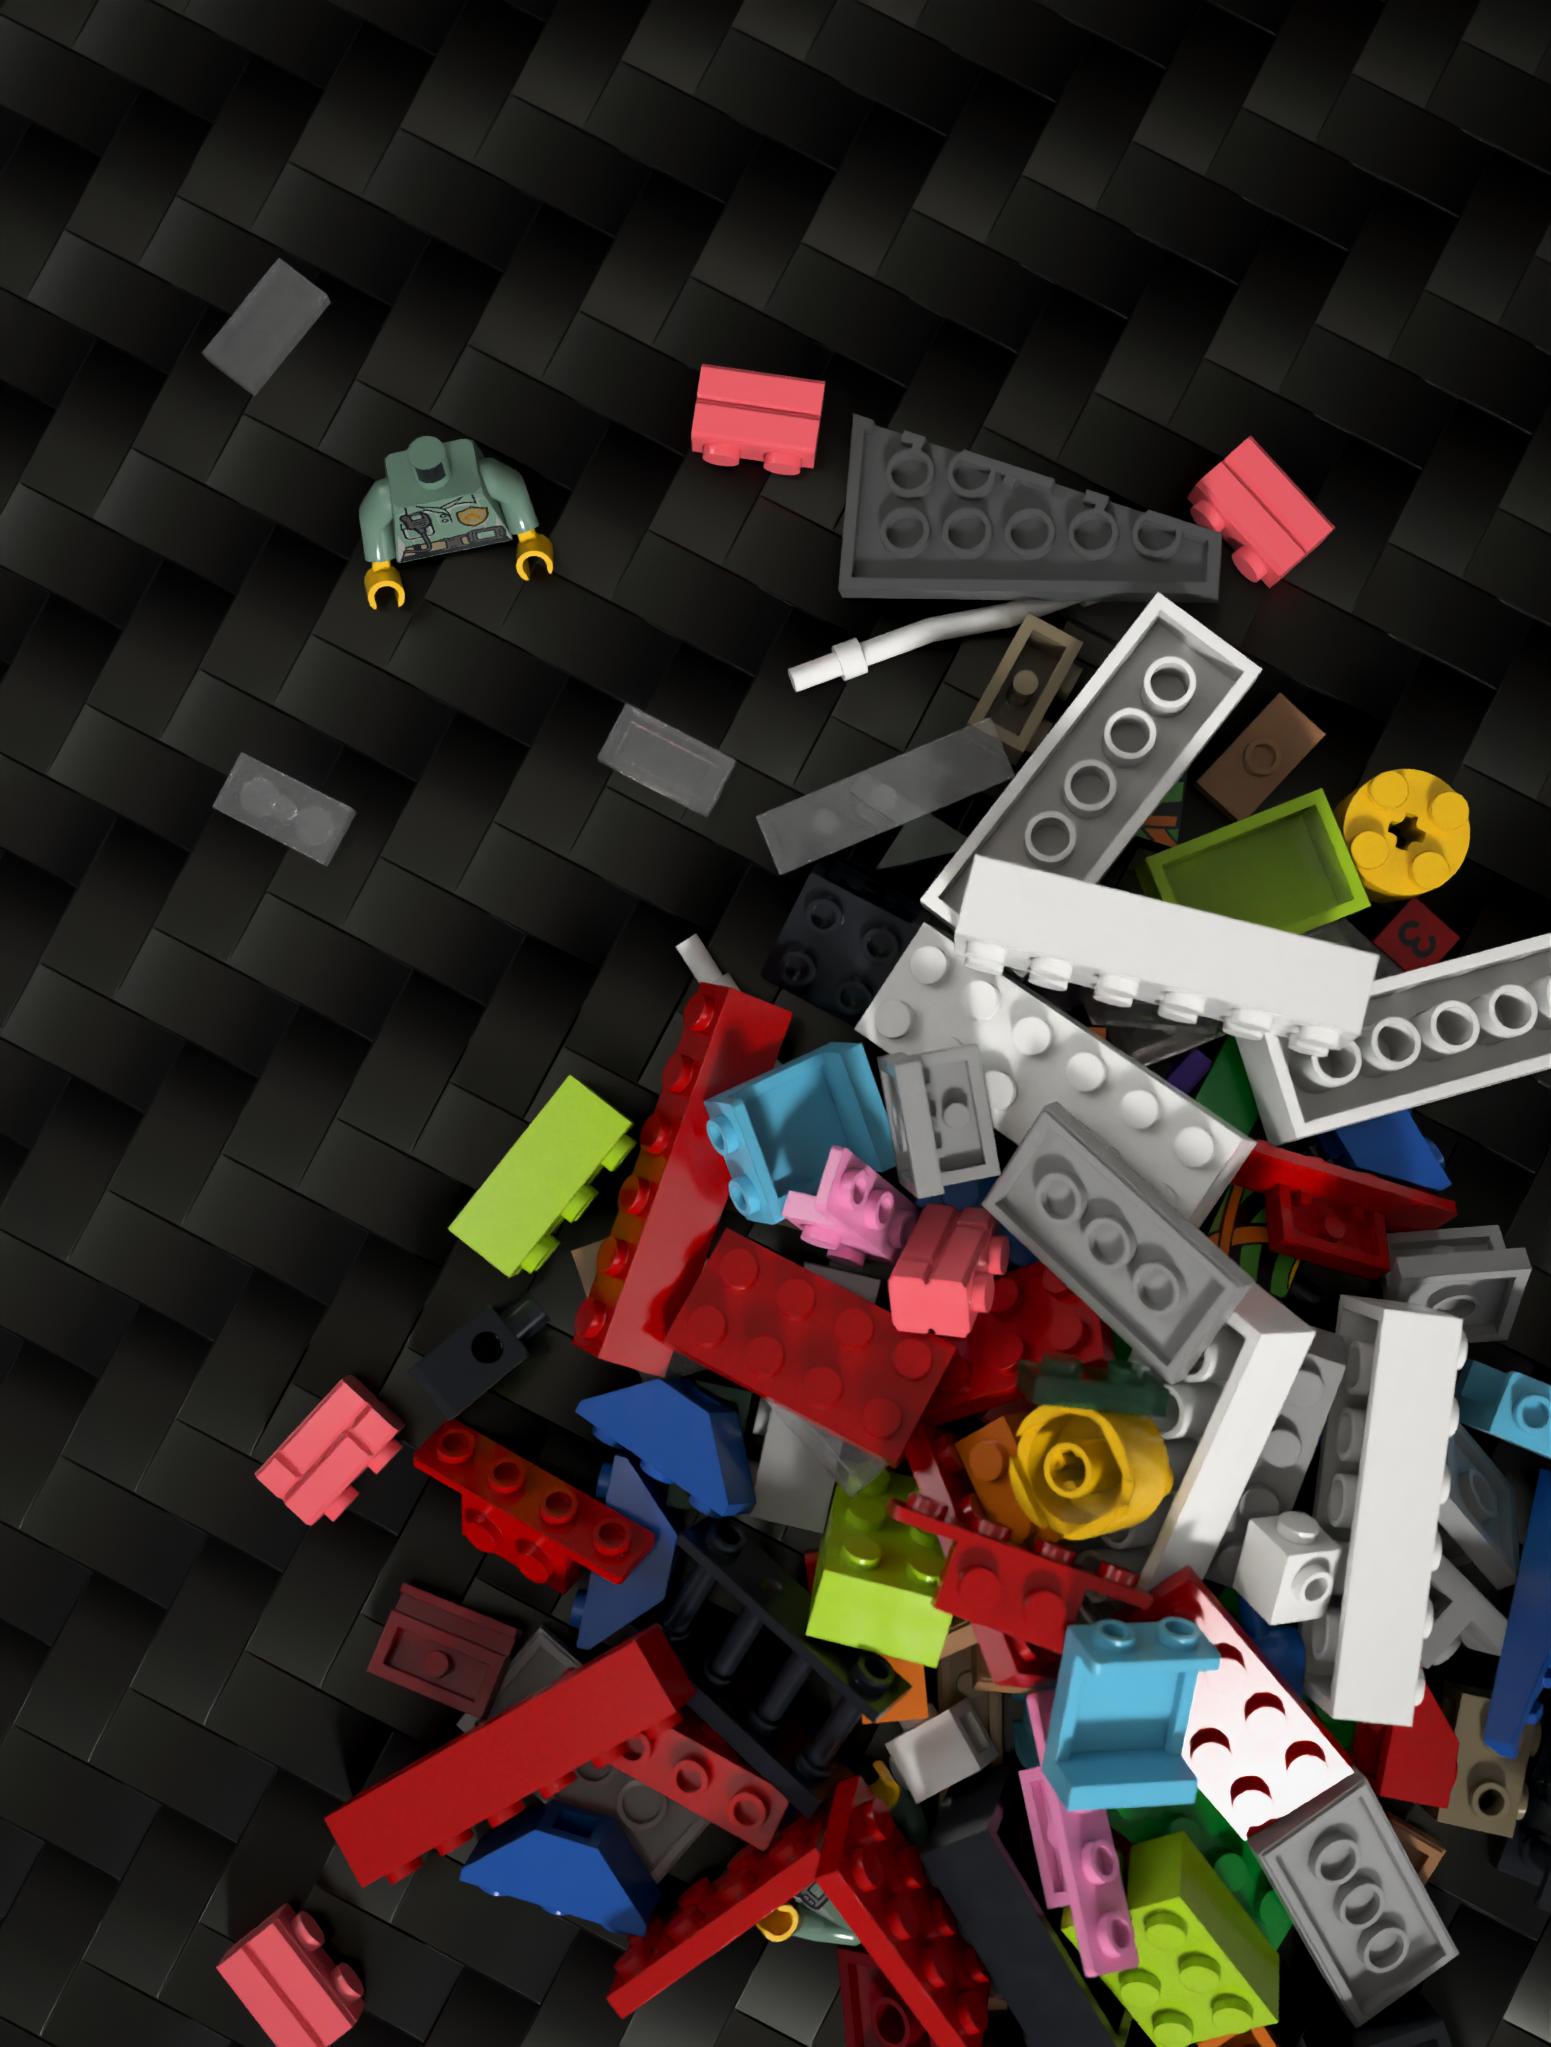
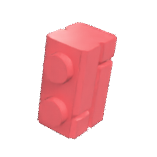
(757, 418)
(1258, 513)
(947, 1270)
(331, 1450)
(293, 1981)

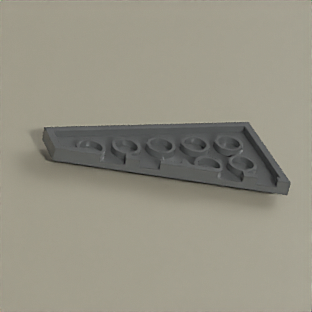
(987, 530)

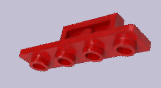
(1335, 1212)
(531, 1513)
(1008, 1583)
(706, 1777)

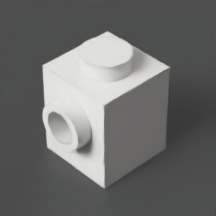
(1287, 1568)
(940, 1749)

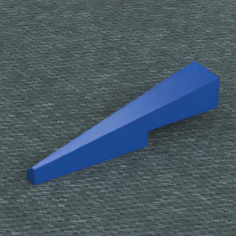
(1526, 1647)

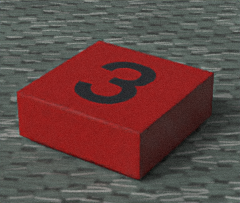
(1415, 937)

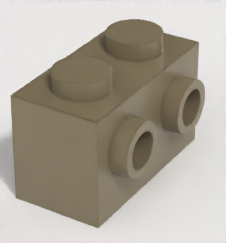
(1025, 683)
(1488, 1786)

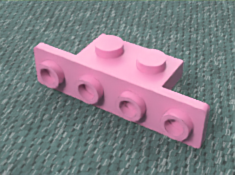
(853, 1213)
(1077, 1861)

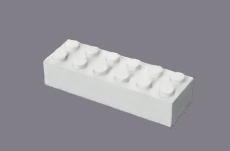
(1108, 756)
(1163, 956)
(1419, 1043)
(1046, 1056)
(1212, 1442)
(1381, 1503)

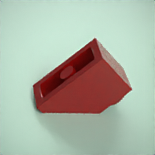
(1407, 1761)

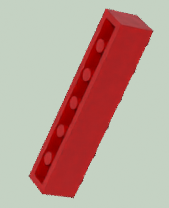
(677, 1182)
(511, 1756)

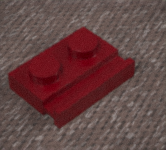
(444, 1651)

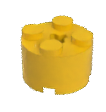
(1429, 819)
(1089, 1470)

